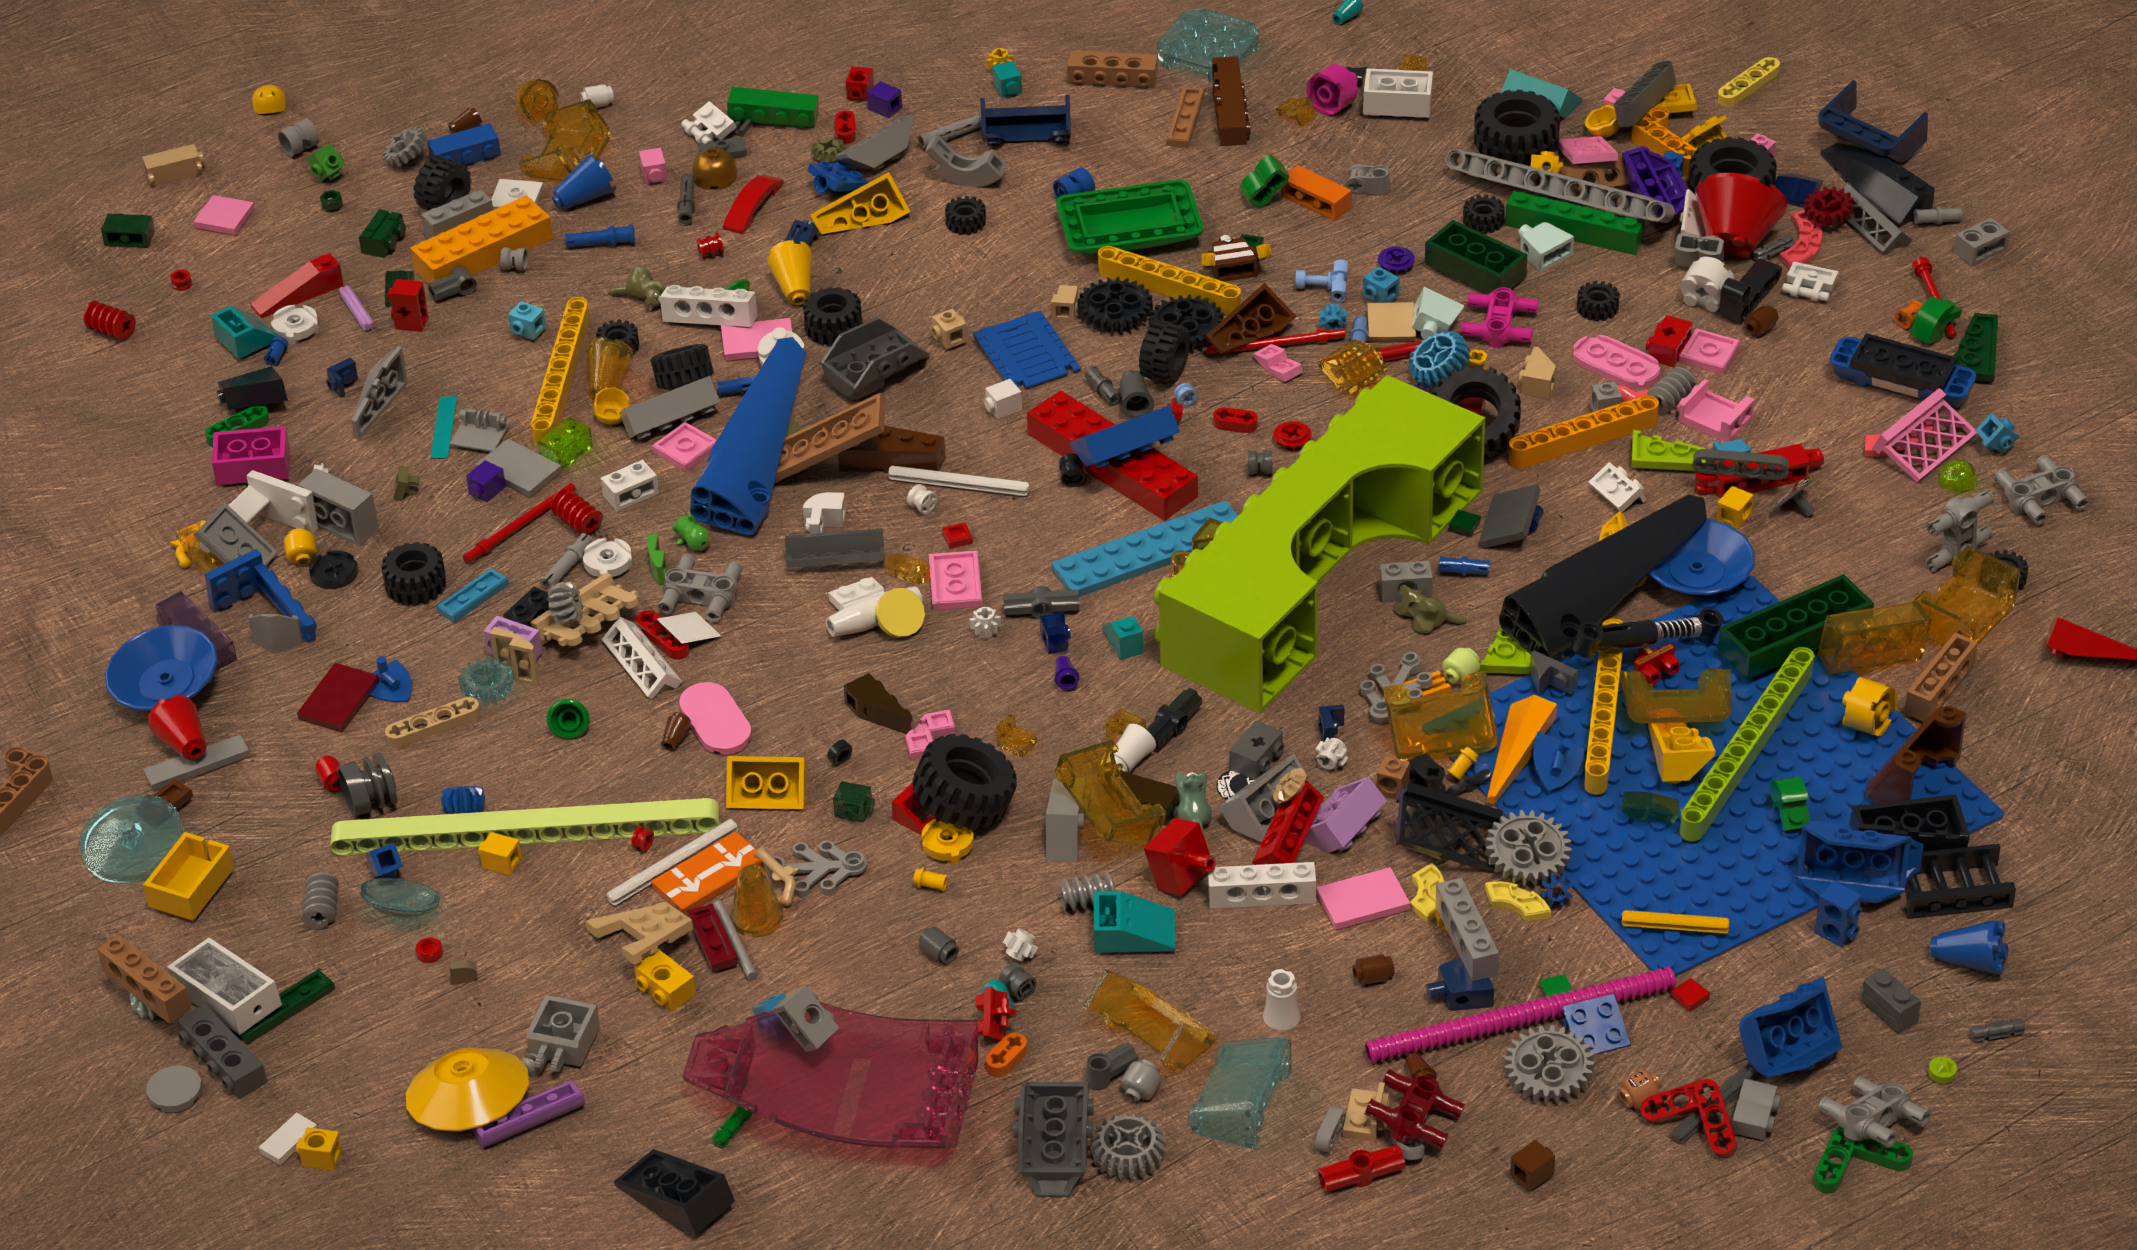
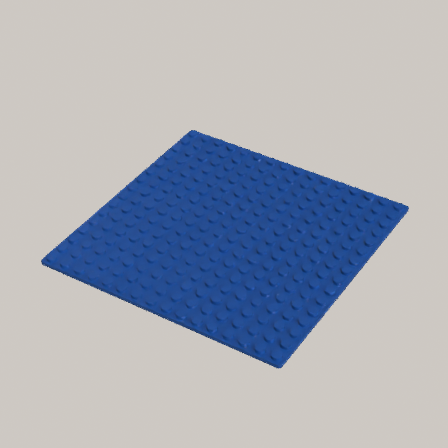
(1744, 860)

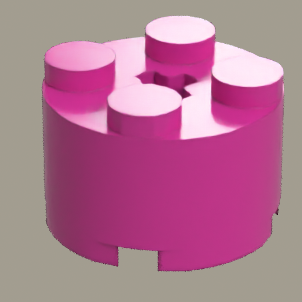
(1332, 89)

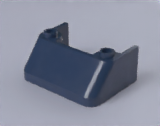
(1837, 120)
(1025, 123)

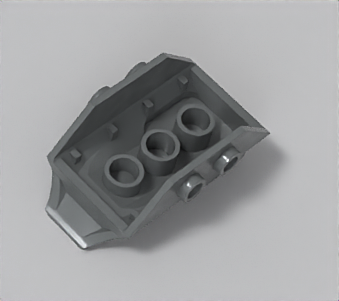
(867, 356)
(1053, 1134)

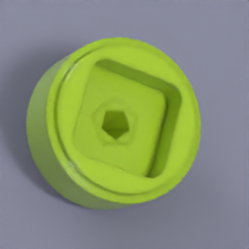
(1942, 1070)

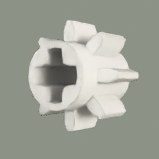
(985, 622)
(1331, 753)
(1020, 944)

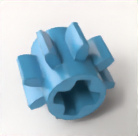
(1333, 317)

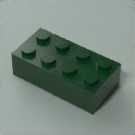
(1475, 258)

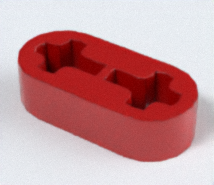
(849, 126)
(1235, 420)

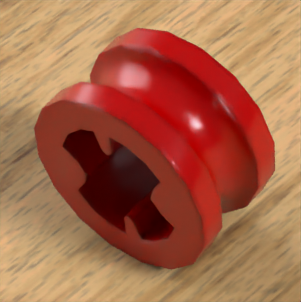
(181, 280)
(642, 838)

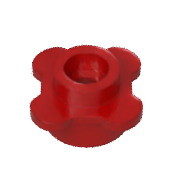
(1177, 409)

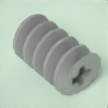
(1672, 389)
(1085, 891)
(320, 900)

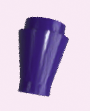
(1065, 673)

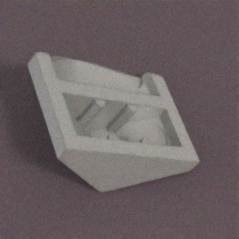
(275, 631)

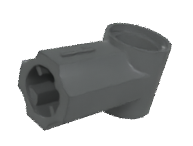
(456, 282)
(1103, 1067)

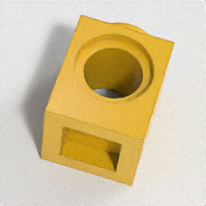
(1734, 507)
(319, 1148)

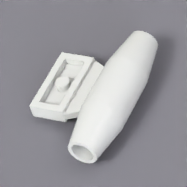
(856, 607)

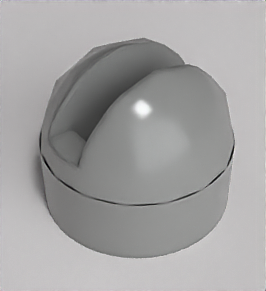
(529, 1062)

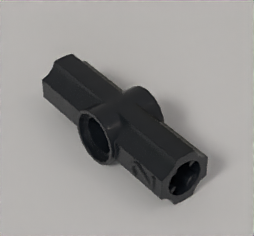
(1174, 717)

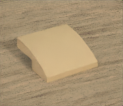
(1391, 322)
(517, 653)

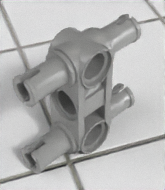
(2041, 489)
(1959, 528)
(700, 588)
(1874, 1111)

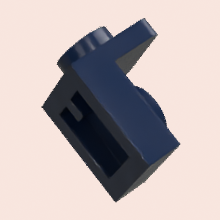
(803, 232)
(341, 376)
(1329, 720)

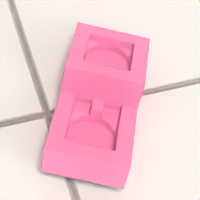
(1276, 362)

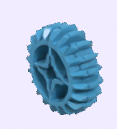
(1438, 357)

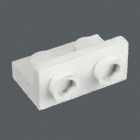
(1616, 487)

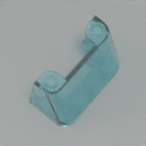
(1240, 1089)

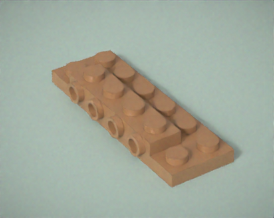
(832, 436)

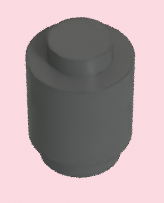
(938, 945)

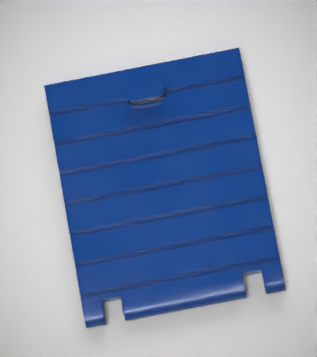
(1026, 350)

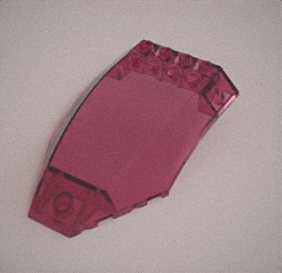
(864, 1086)

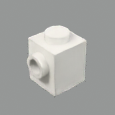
(1003, 399)

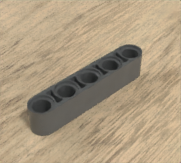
(1645, 93)

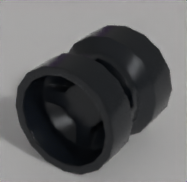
(1071, 470)

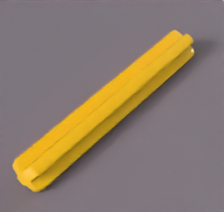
(1675, 922)

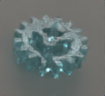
(486, 679)

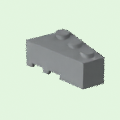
(1063, 825)

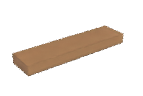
(1185, 117)

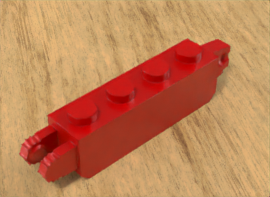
(1799, 464)

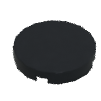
(333, 570)

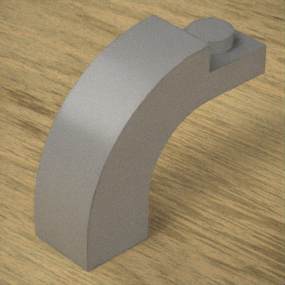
(965, 170)

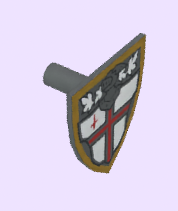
(1799, 496)

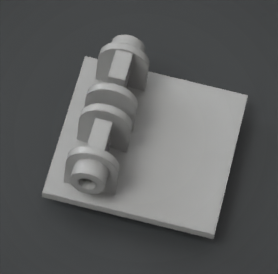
(480, 430)

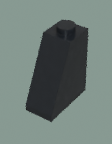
(252, 389)

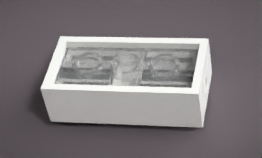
(226, 985)

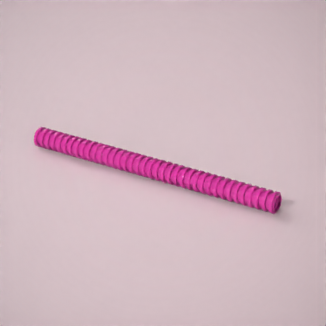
(1515, 1016)

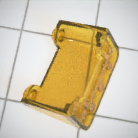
(573, 135)
(1706, 704)
(1444, 721)
(1104, 796)

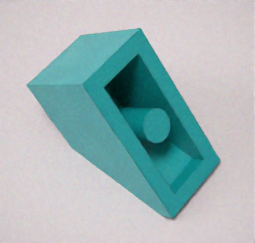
(1125, 637)

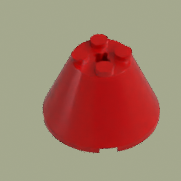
(1739, 210)

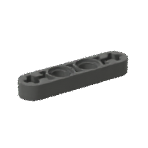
(1741, 460)

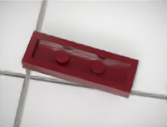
(712, 937)

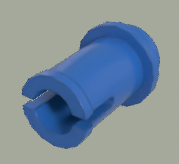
(277, 347)

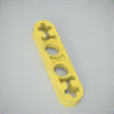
(1765, 69)

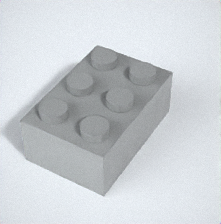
(342, 507)

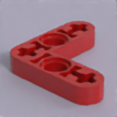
(1696, 1103)

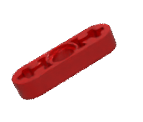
(665, 644)

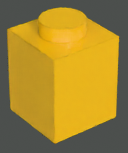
(500, 853)

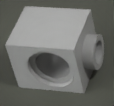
(1605, 395)

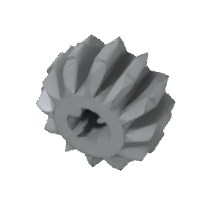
(565, 603)

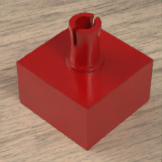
(1179, 856)

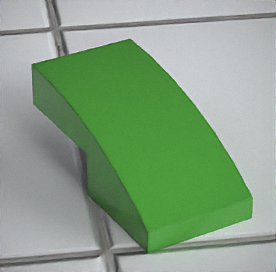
(657, 559)

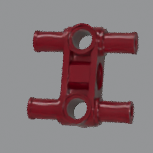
(1409, 1120)

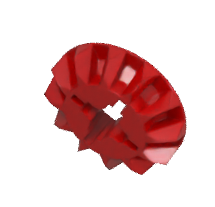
(1288, 429)

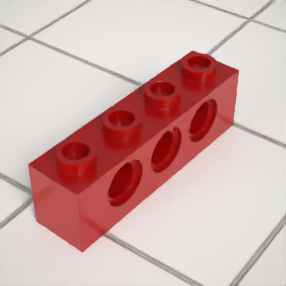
(1289, 827)

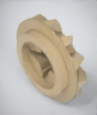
(1289, 785)

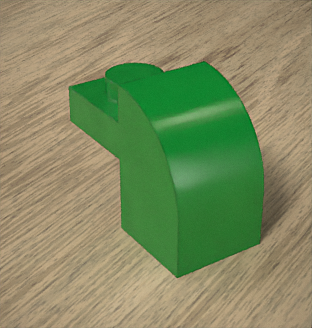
(1933, 318)
(1790, 797)

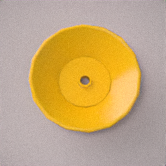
(467, 1089)

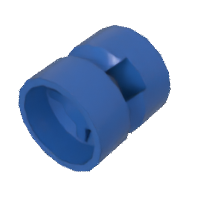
(1075, 182)

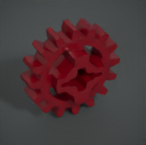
(1829, 206)

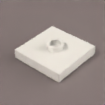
(511, 190)

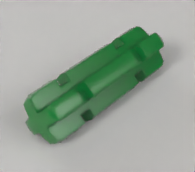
(730, 1127)

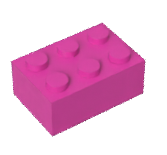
(247, 450)

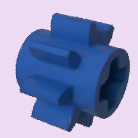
(1560, 896)

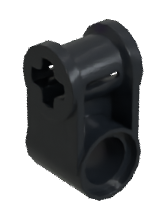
(1427, 772)

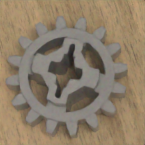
(405, 146)

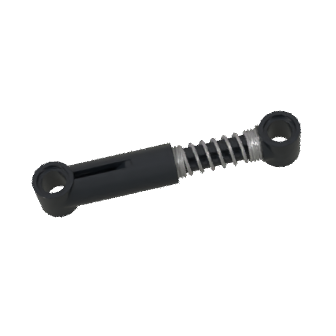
(1596, 638)

